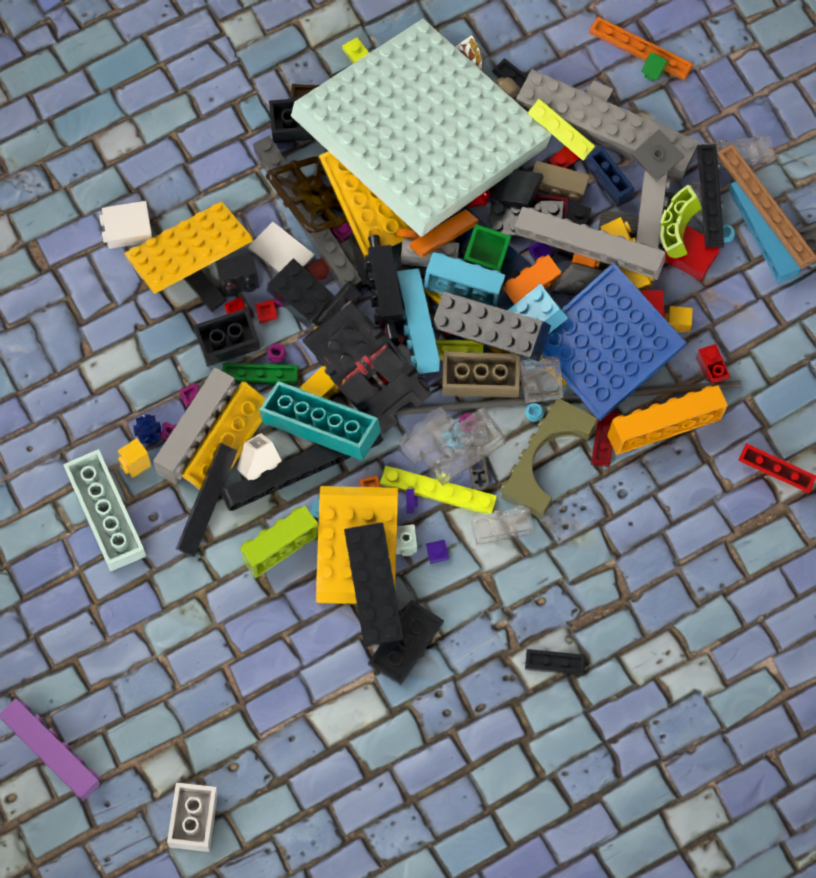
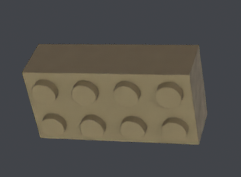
(481, 374)

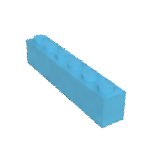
(417, 322)

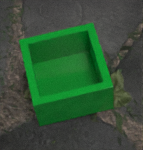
(487, 248)

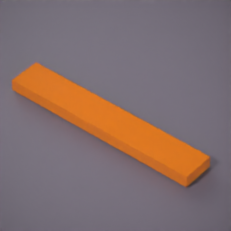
(639, 47)

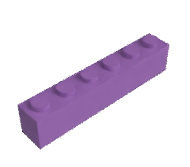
(49, 749)

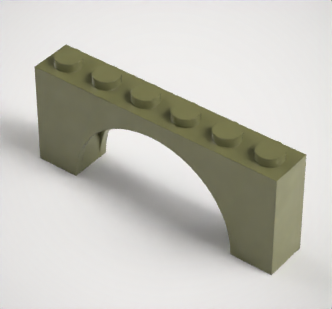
(560, 421)

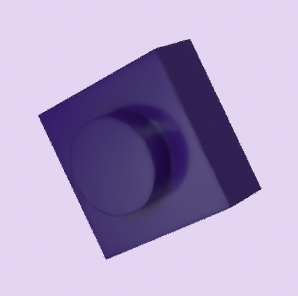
(539, 250)
(411, 500)
(437, 551)

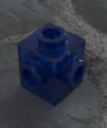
(147, 429)

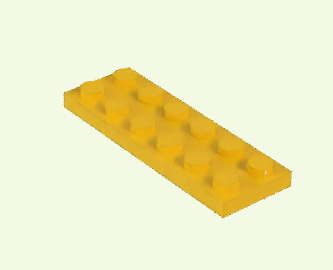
(232, 428)

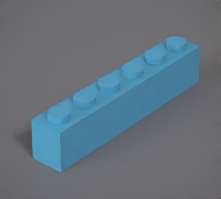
(775, 254)

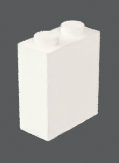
(126, 224)

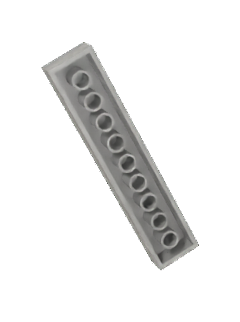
(602, 121)

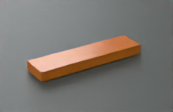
(443, 233)

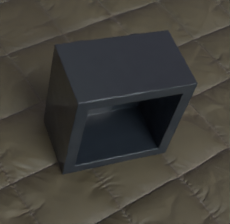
(237, 275)

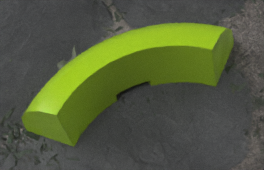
(674, 221)

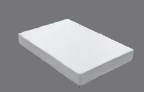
(278, 248)

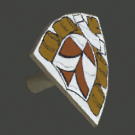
(472, 51)

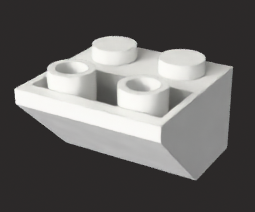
(257, 456)

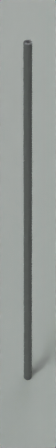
(566, 397)

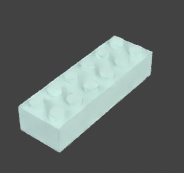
(104, 510)

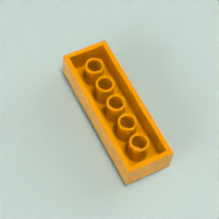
(667, 419)

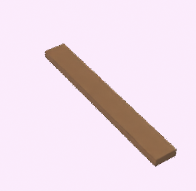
(766, 206)

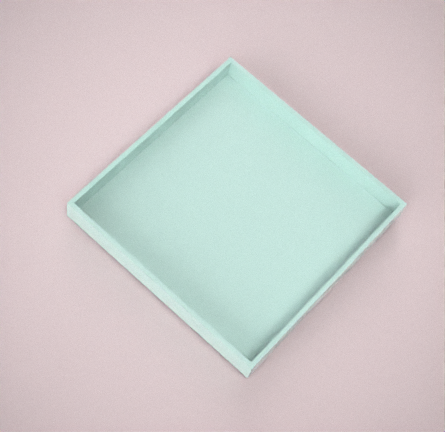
(421, 126)

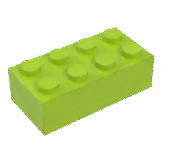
(279, 541)

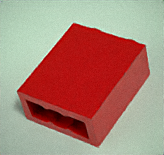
(698, 259)

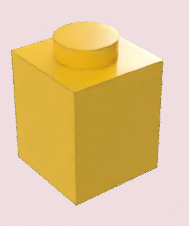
(679, 318)

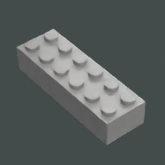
(194, 425)

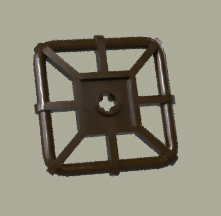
(321, 201)

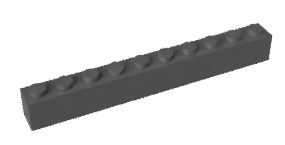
(323, 241)

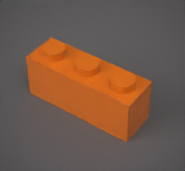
(543, 272)

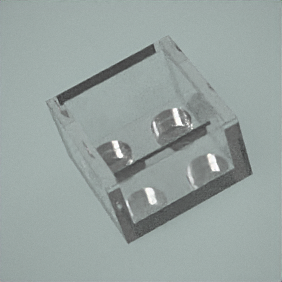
(541, 379)

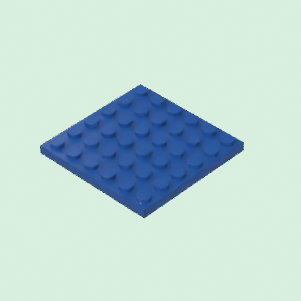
(611, 342)

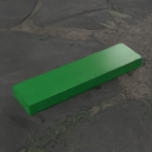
(262, 373)

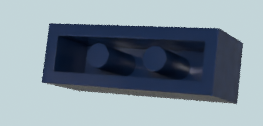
(609, 176)

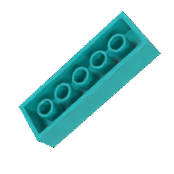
(320, 420)

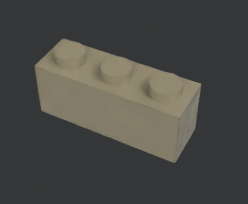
(562, 181)

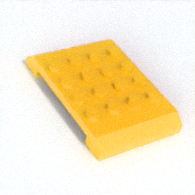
(345, 509)

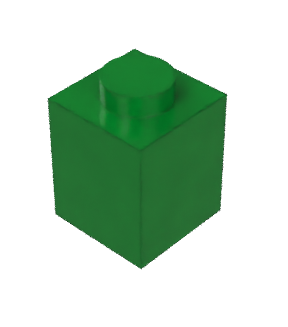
(654, 67)

